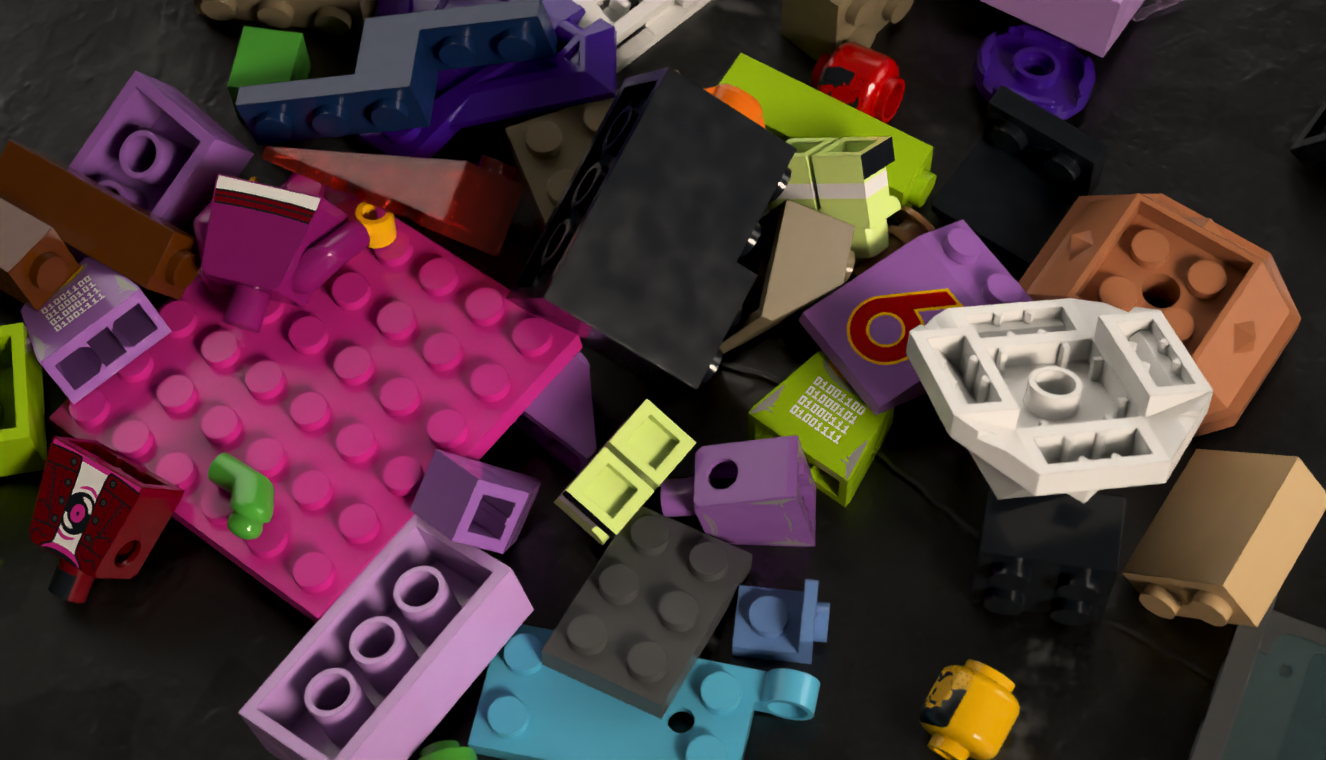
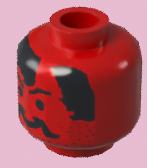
(861, 80)

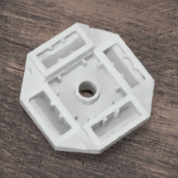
(1062, 393)

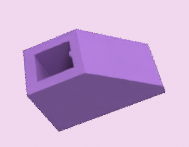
(475, 501)

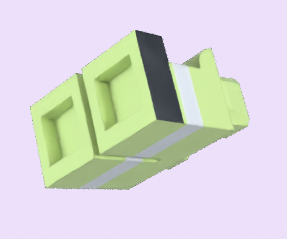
(847, 183)
(625, 472)

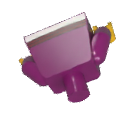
(278, 244)

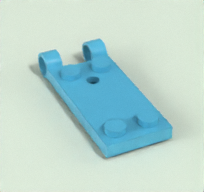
(545, 715)

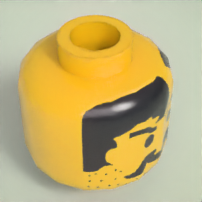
(969, 712)

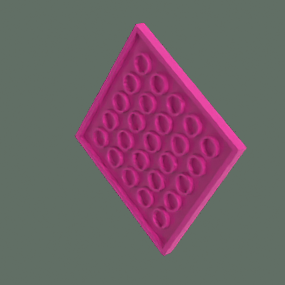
(326, 402)

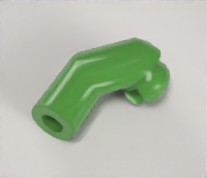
(250, 498)

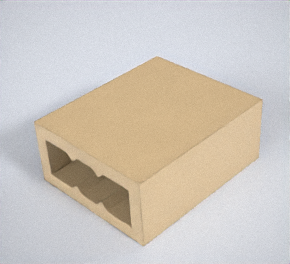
(1226, 537)

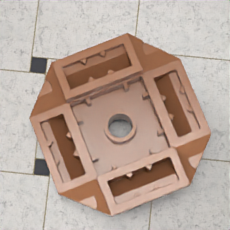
(1219, 287)

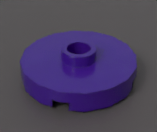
(1036, 68)

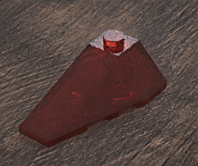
(439, 194)

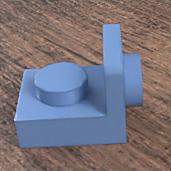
(779, 623)

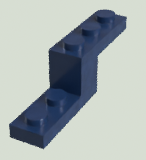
(397, 71)

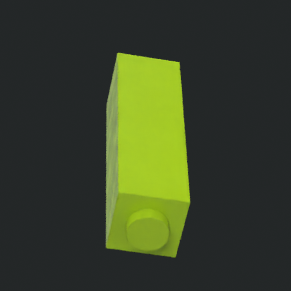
(803, 112)

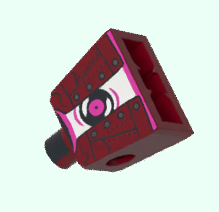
(97, 514)

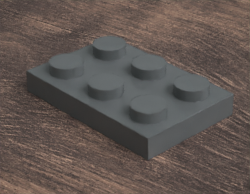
(647, 611)

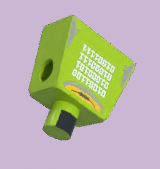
(831, 423)

